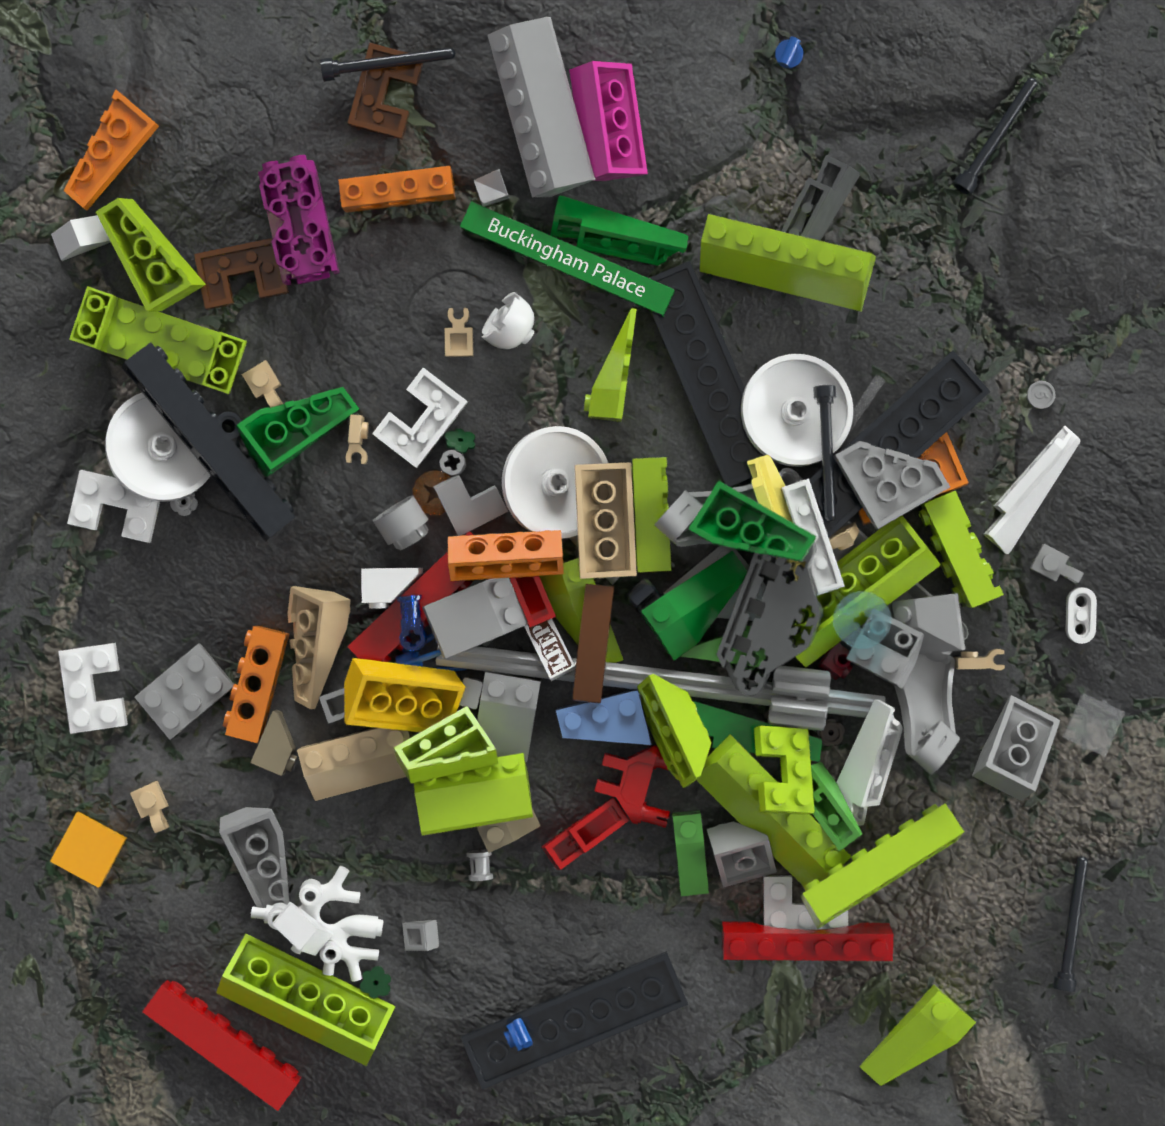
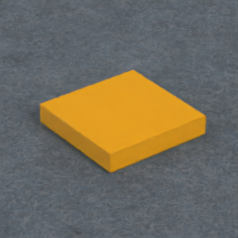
(88, 849)

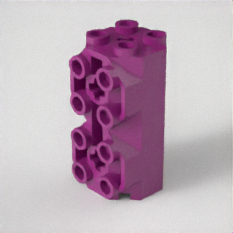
(298, 220)

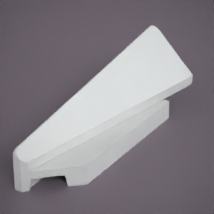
(1029, 490)
(870, 760)

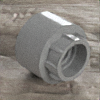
(402, 523)

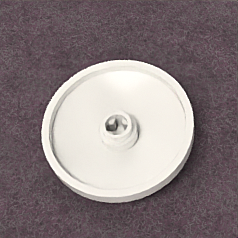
(782, 410)
(150, 455)
(541, 478)

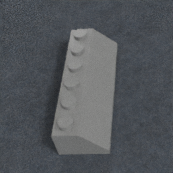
(541, 107)

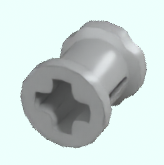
(445, 459)
(479, 865)

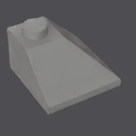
(936, 618)
(740, 853)

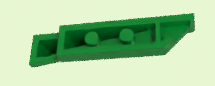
(615, 233)
(723, 723)

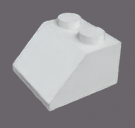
(384, 585)

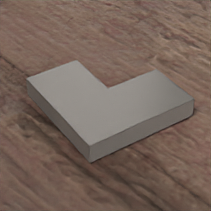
(468, 512)

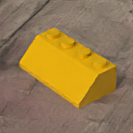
(399, 695)

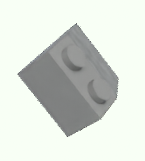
(474, 616)
(508, 711)
(1017, 749)

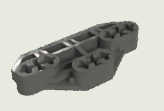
(774, 630)

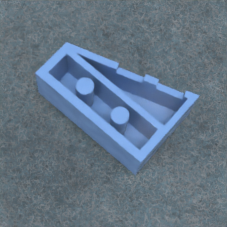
(614, 720)

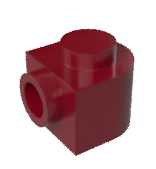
(836, 662)

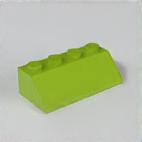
(475, 797)

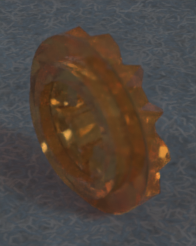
(421, 494)

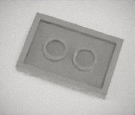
(184, 691)

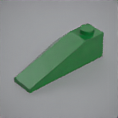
(285, 431)
(690, 609)

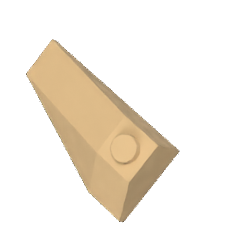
(318, 629)

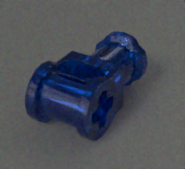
(410, 621)

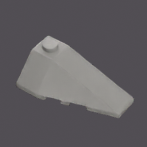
(258, 853)

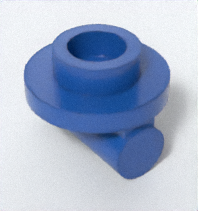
(789, 53)
(518, 1035)

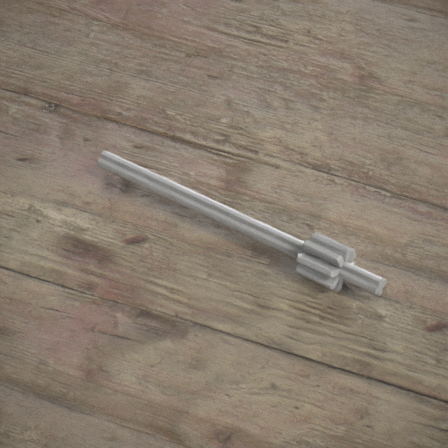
(794, 696)

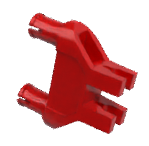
(634, 784)

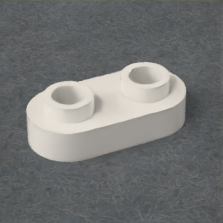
(1081, 615)

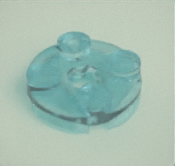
(851, 632)

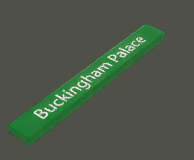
(567, 258)

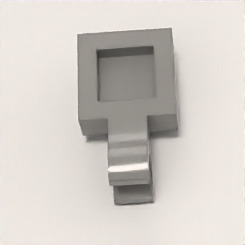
(1053, 563)

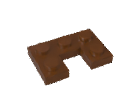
(368, 105)
(218, 265)

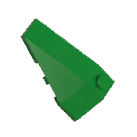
(743, 524)

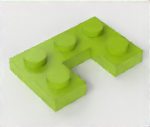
(796, 790)

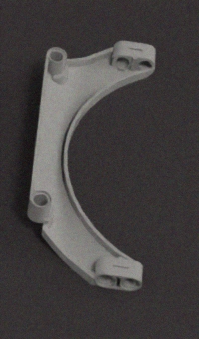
(928, 690)

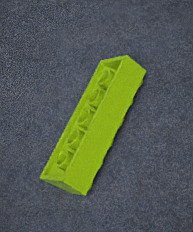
(785, 262)
(882, 564)
(794, 839)
(881, 865)
(305, 999)

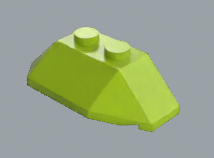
(675, 728)

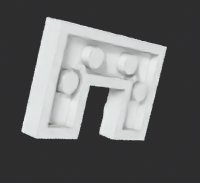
(419, 440)
(98, 489)
(79, 691)
(782, 913)

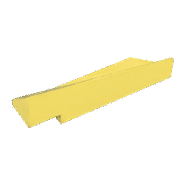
(768, 491)

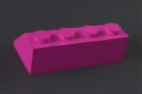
(609, 119)

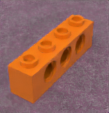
(397, 189)
(505, 555)
(275, 645)

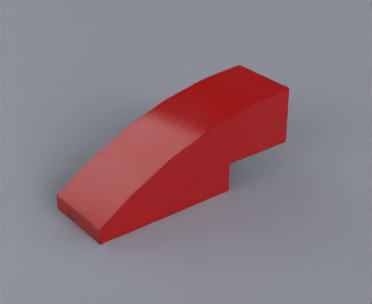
(533, 599)
(585, 834)

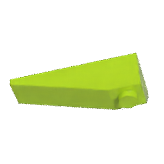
(924, 1032)

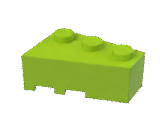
(446, 748)

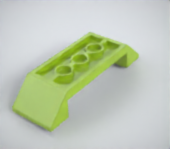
(126, 327)

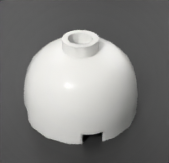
(510, 324)

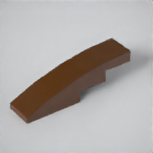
(593, 643)

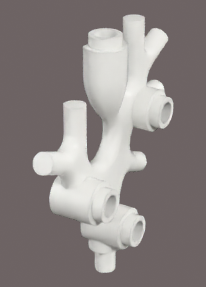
(353, 925)

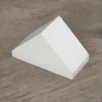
(79, 237)
(302, 929)

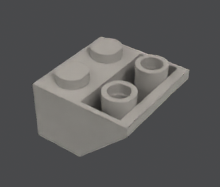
(893, 656)

